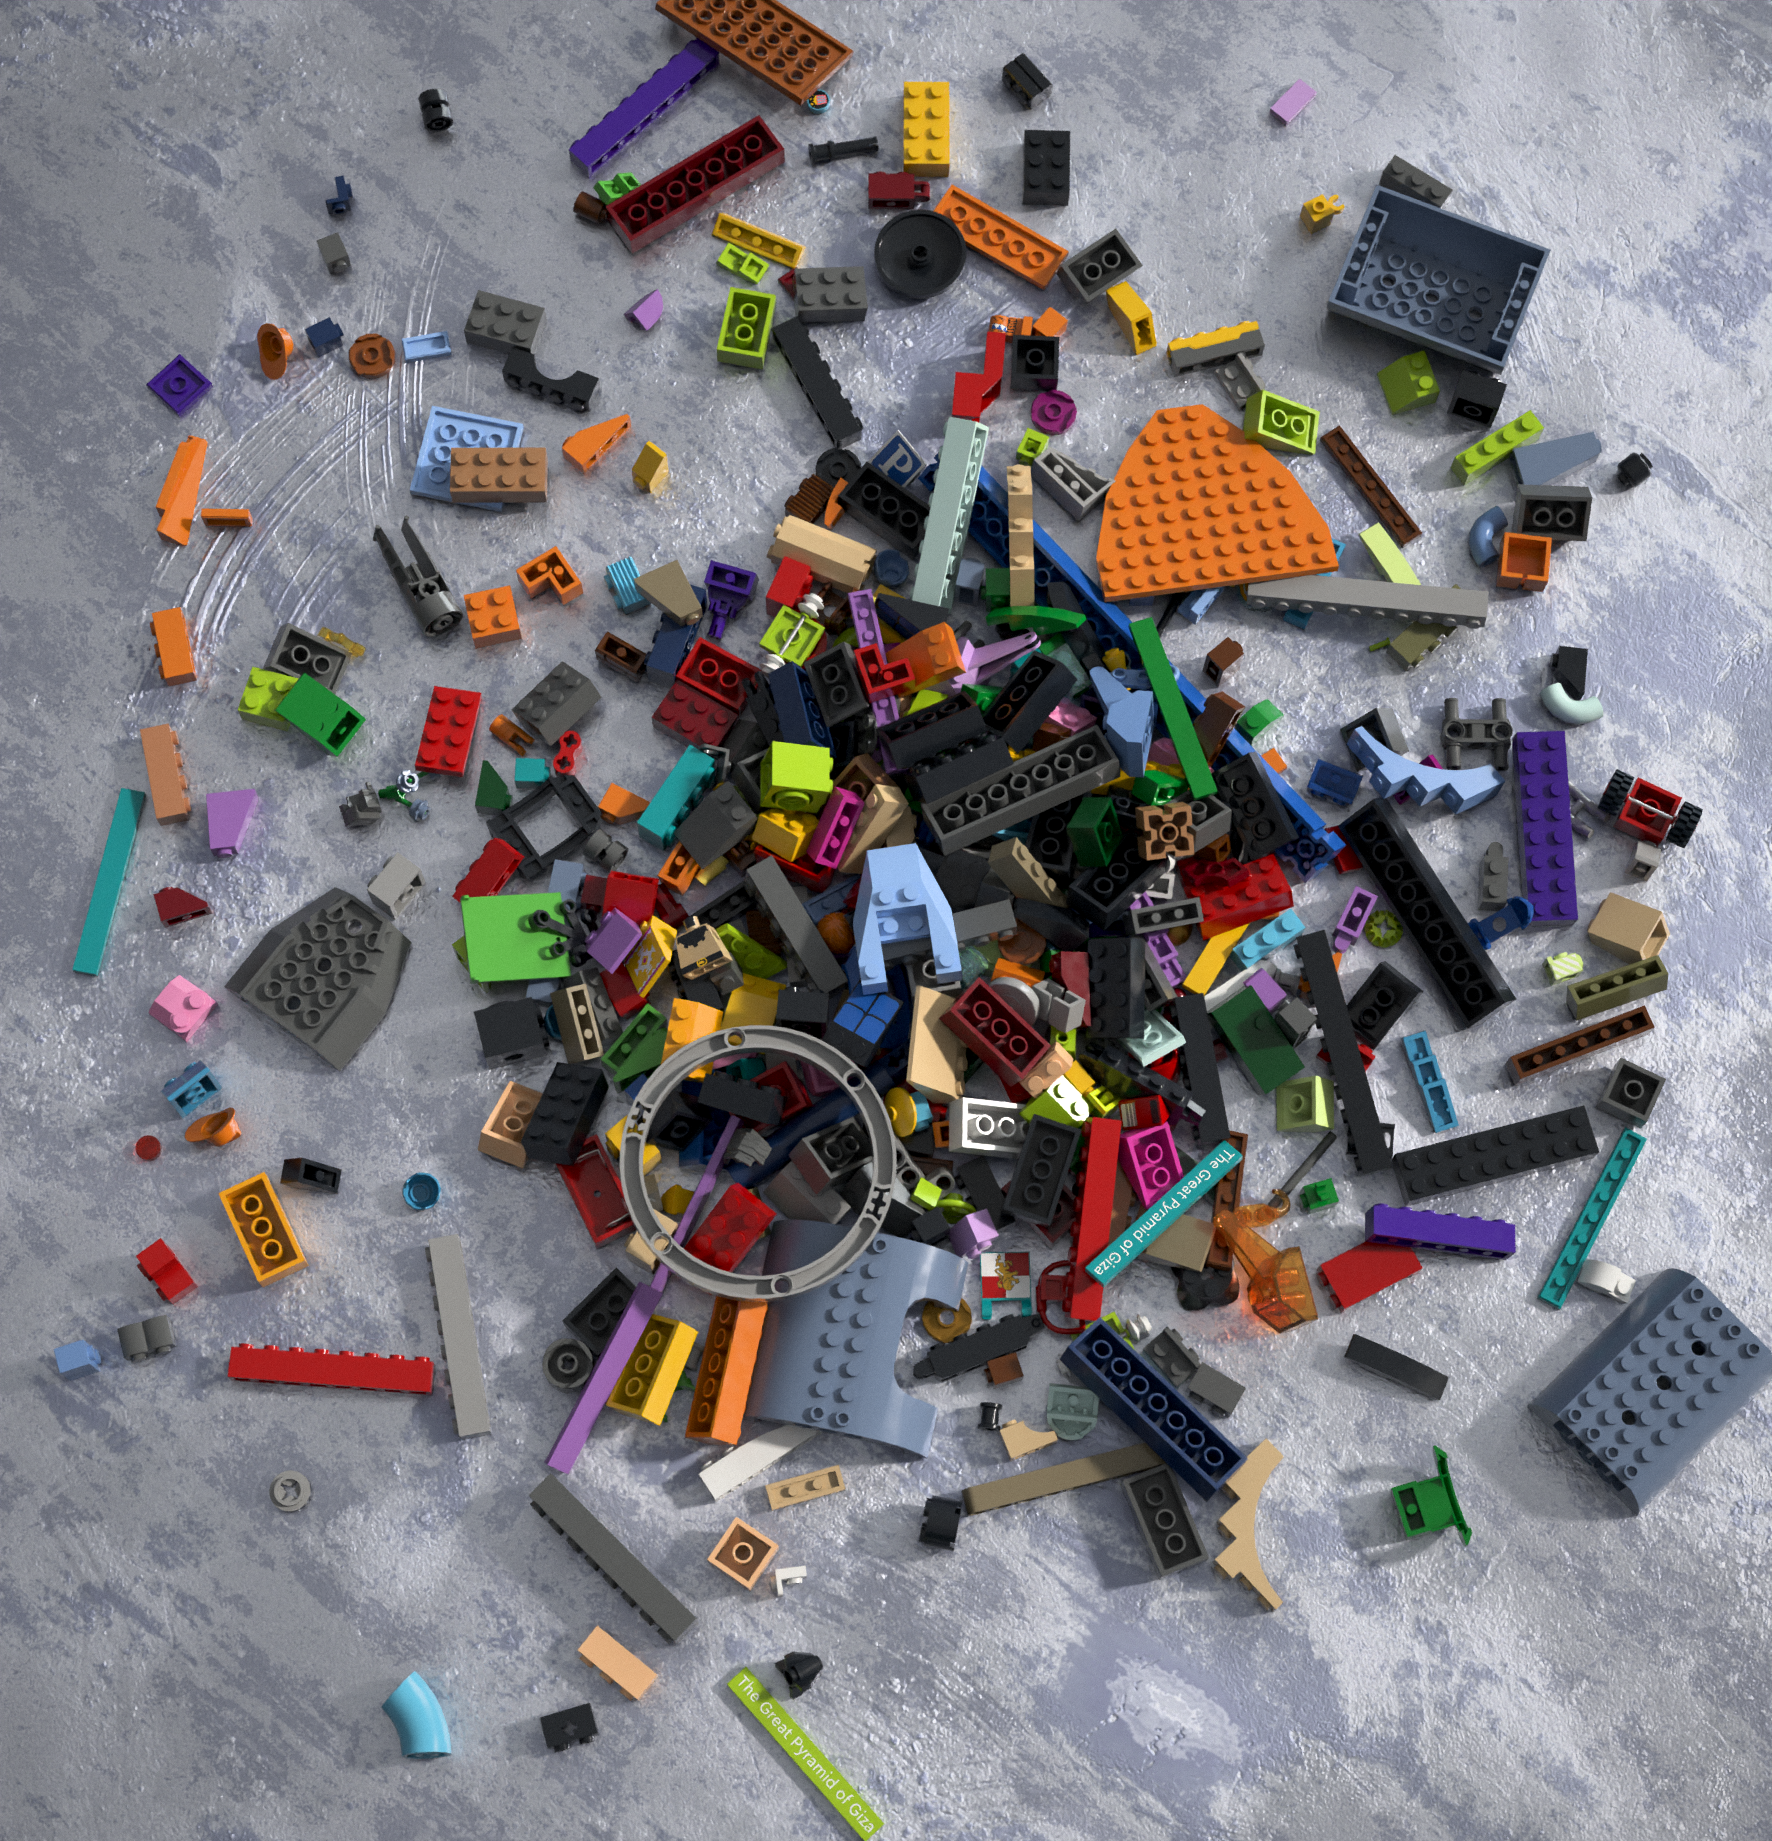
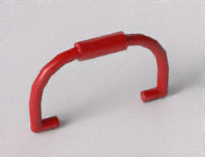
(1042, 1305)

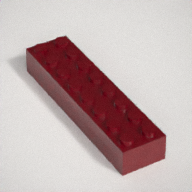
(695, 184)

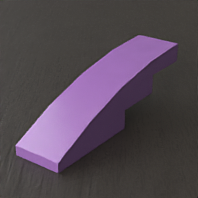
(1162, 947)

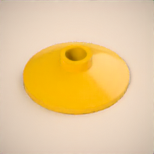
(901, 1111)

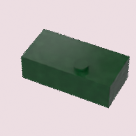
(1254, 1040)

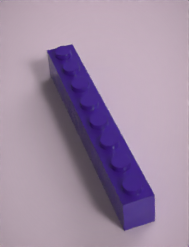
(643, 106)

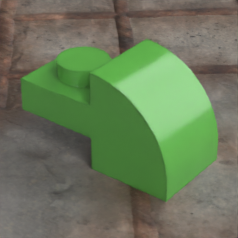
(616, 188)

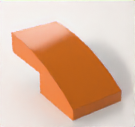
(834, 511)

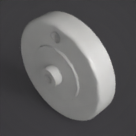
(1018, 997)

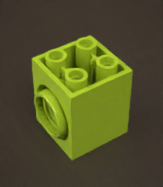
(795, 777)

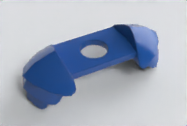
(1516, 914)

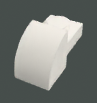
(1606, 1279)

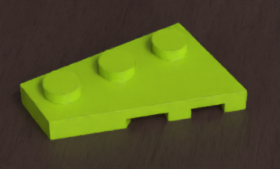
(750, 955)

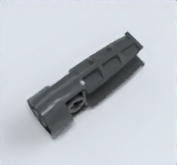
(434, 603)

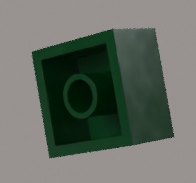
(1094, 832)

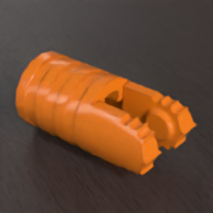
(508, 732)

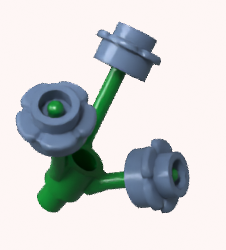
(407, 783)

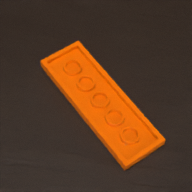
(1002, 238)

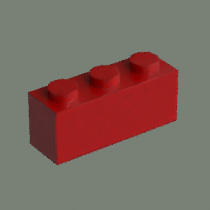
(489, 871)

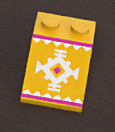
(650, 954)

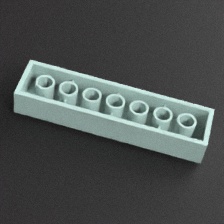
(949, 512)

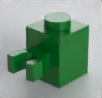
(1318, 1196)

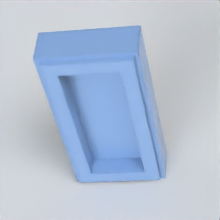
(426, 347)

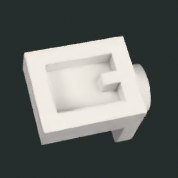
(791, 1575)

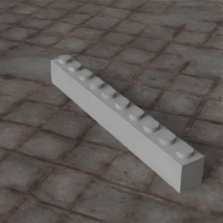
(1372, 599)

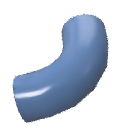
(1481, 536)

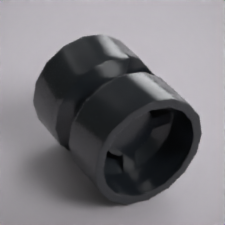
(435, 110)

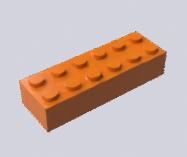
(726, 1371)

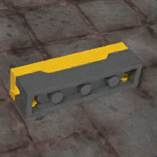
(1214, 348)

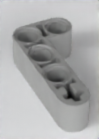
(906, 1162)

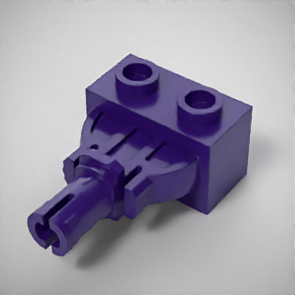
(729, 591)

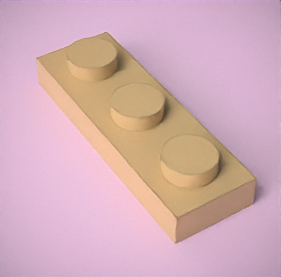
(805, 1487)

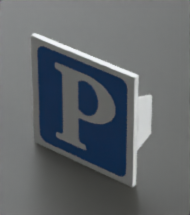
(898, 460)

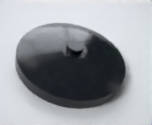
(920, 254)

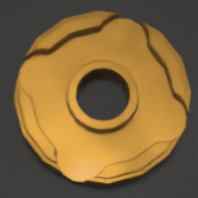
(943, 1332)

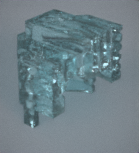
(972, 965)

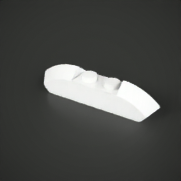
(1236, 983)

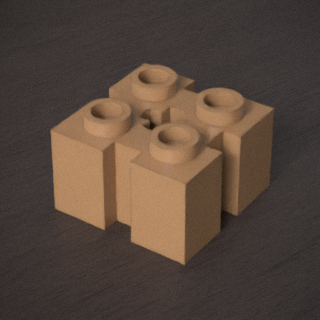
(1174, 840)

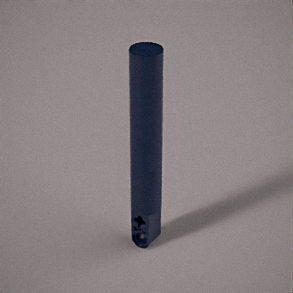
(823, 1114)

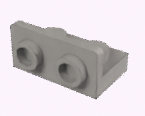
(1239, 380)

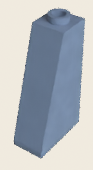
(1555, 459)

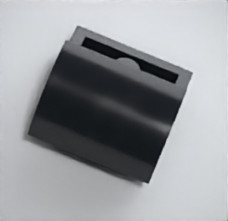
(1125, 805)

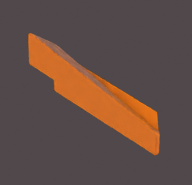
(180, 491)

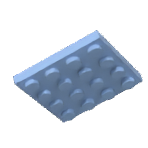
(457, 430)

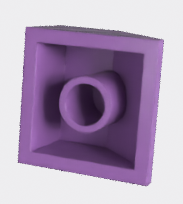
(613, 939)

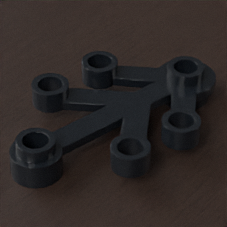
(575, 932)

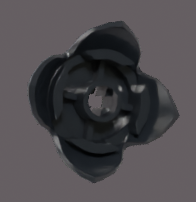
(1198, 1293)

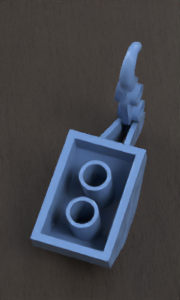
(1127, 714)

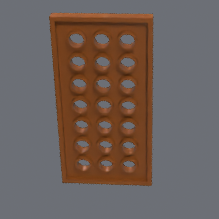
(758, 42)

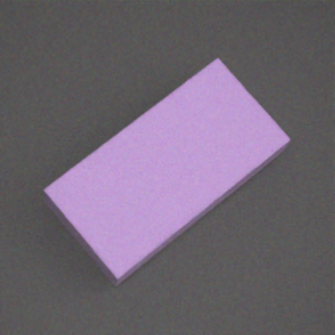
(1293, 102)

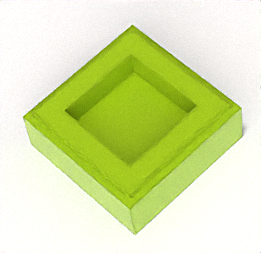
(926, 1194)

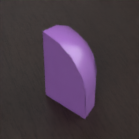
(646, 310)

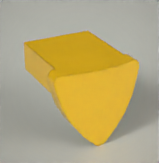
(676, 1200)

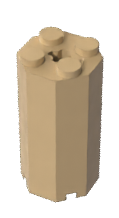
(829, 554)

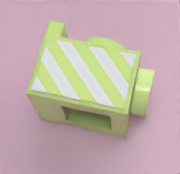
(1563, 967)

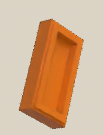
(226, 517)

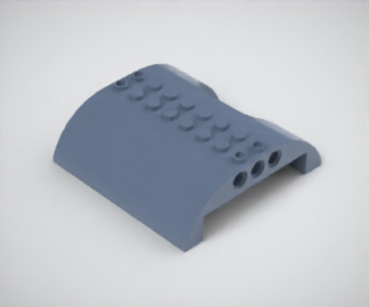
(834, 1350)

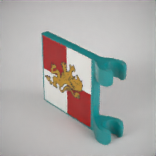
(1005, 1279)

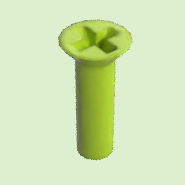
(1379, 645)

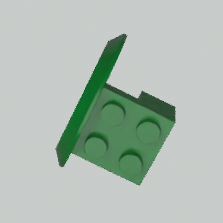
(1430, 1504)

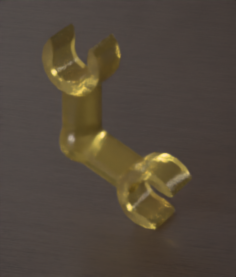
(353, 647)

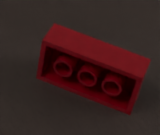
(994, 1032)

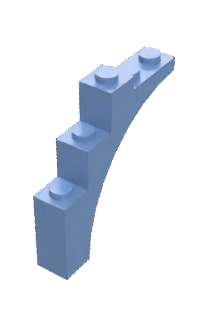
(1424, 784)

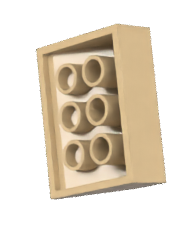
(935, 1052)

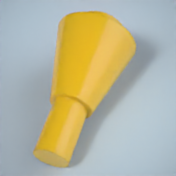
(1115, 659)

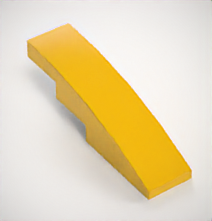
(1212, 960)

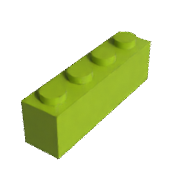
(1496, 447)

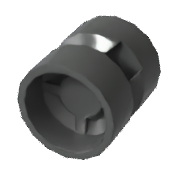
(603, 849)

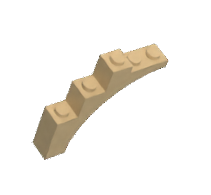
(1020, 535)
(1238, 1525)

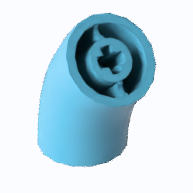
(418, 1720)

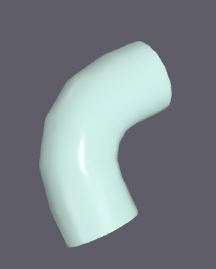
(1568, 709)

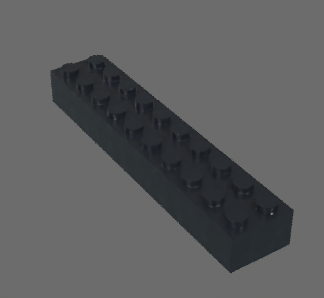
(1426, 912)

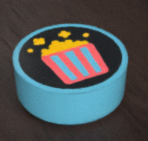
(818, 102)

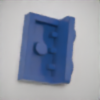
(1335, 782)

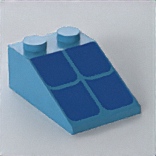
(191, 1088)

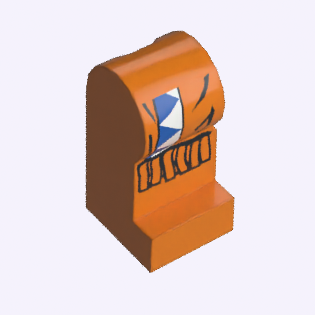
(1010, 326)

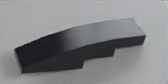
(1396, 1367)

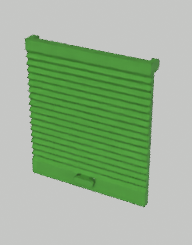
(503, 943)

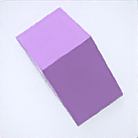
(1267, 990)

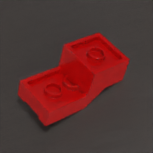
(978, 391)

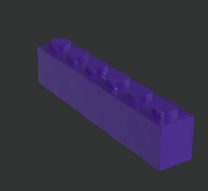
(1440, 1232)

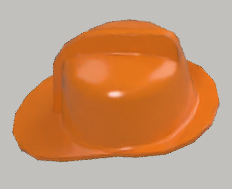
(274, 349)
(214, 1128)

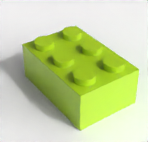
(746, 328)

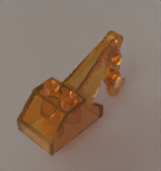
(1278, 1279)

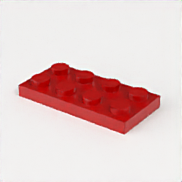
(448, 731)

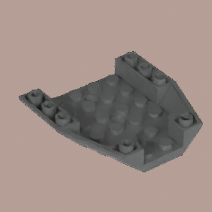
(336, 1005)

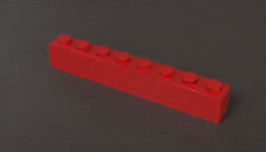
(1093, 1215)
(331, 1370)

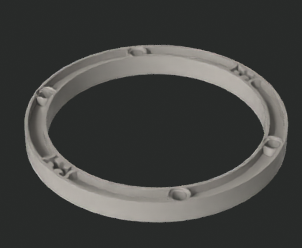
(763, 1040)

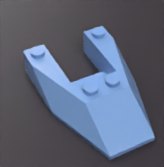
(899, 904)

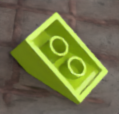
(1280, 423)

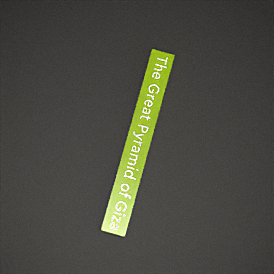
(805, 1754)

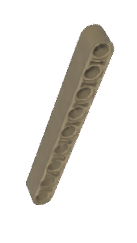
(1060, 1478)

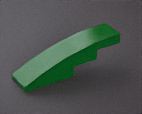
(1040, 618)

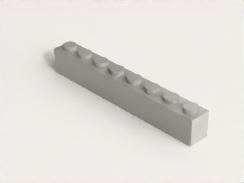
(459, 1336)

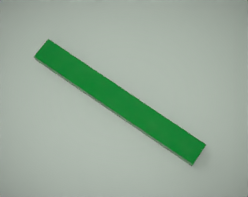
(1172, 709)

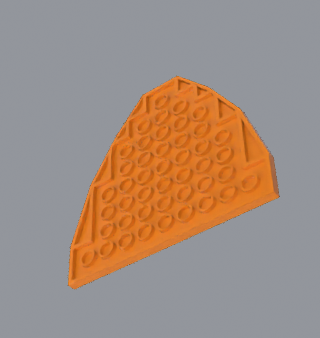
(1204, 512)

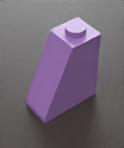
(229, 819)

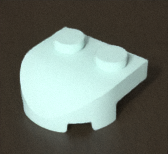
(1071, 1410)

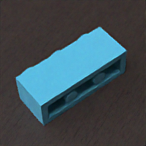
(1268, 940)

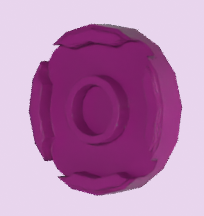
(1053, 412)

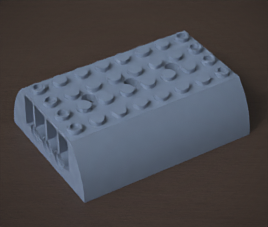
(1442, 256)
(1621, 1375)

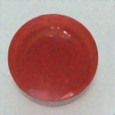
(148, 1148)

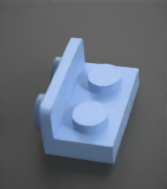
(1198, 603)

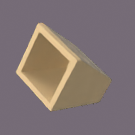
(1628, 929)

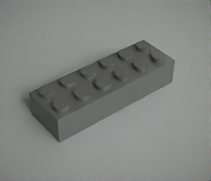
(794, 928)

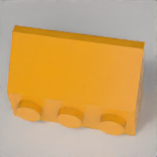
(688, 1023)

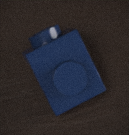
(341, 204)

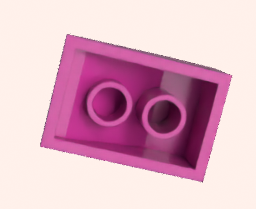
(1150, 1162)

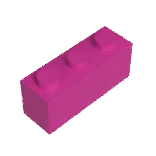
(835, 827)

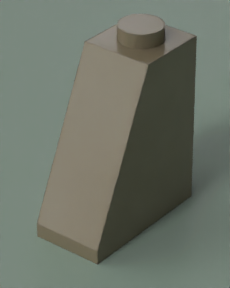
(670, 593)

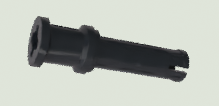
(833, 150)

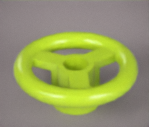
(953, 1206)

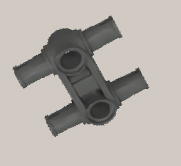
(1476, 734)

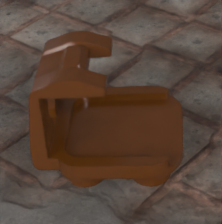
(836, 622)

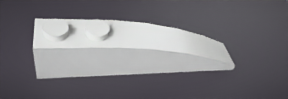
(751, 1459)

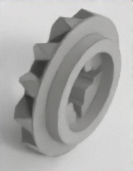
(289, 1479)

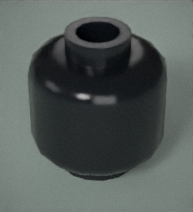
(1634, 469)

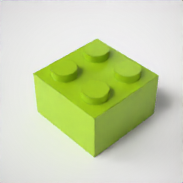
(262, 696)

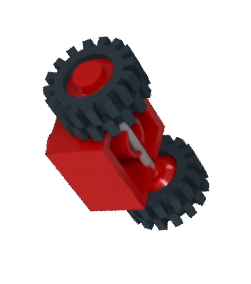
(1648, 810)

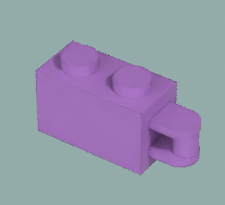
(1353, 919)

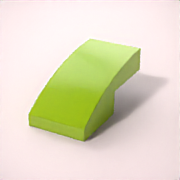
(743, 265)

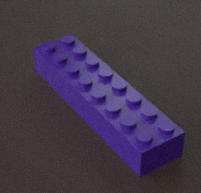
(1545, 827)

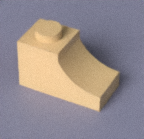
(1021, 1441)

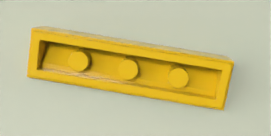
(758, 240)

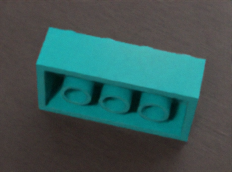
(677, 798)

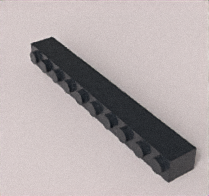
(1344, 1053)

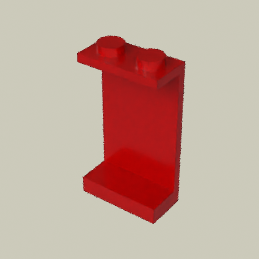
(1365, 1272)

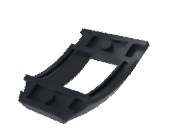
(576, 802)

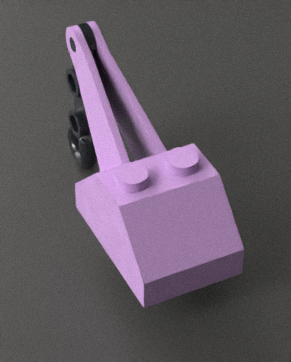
(989, 659)

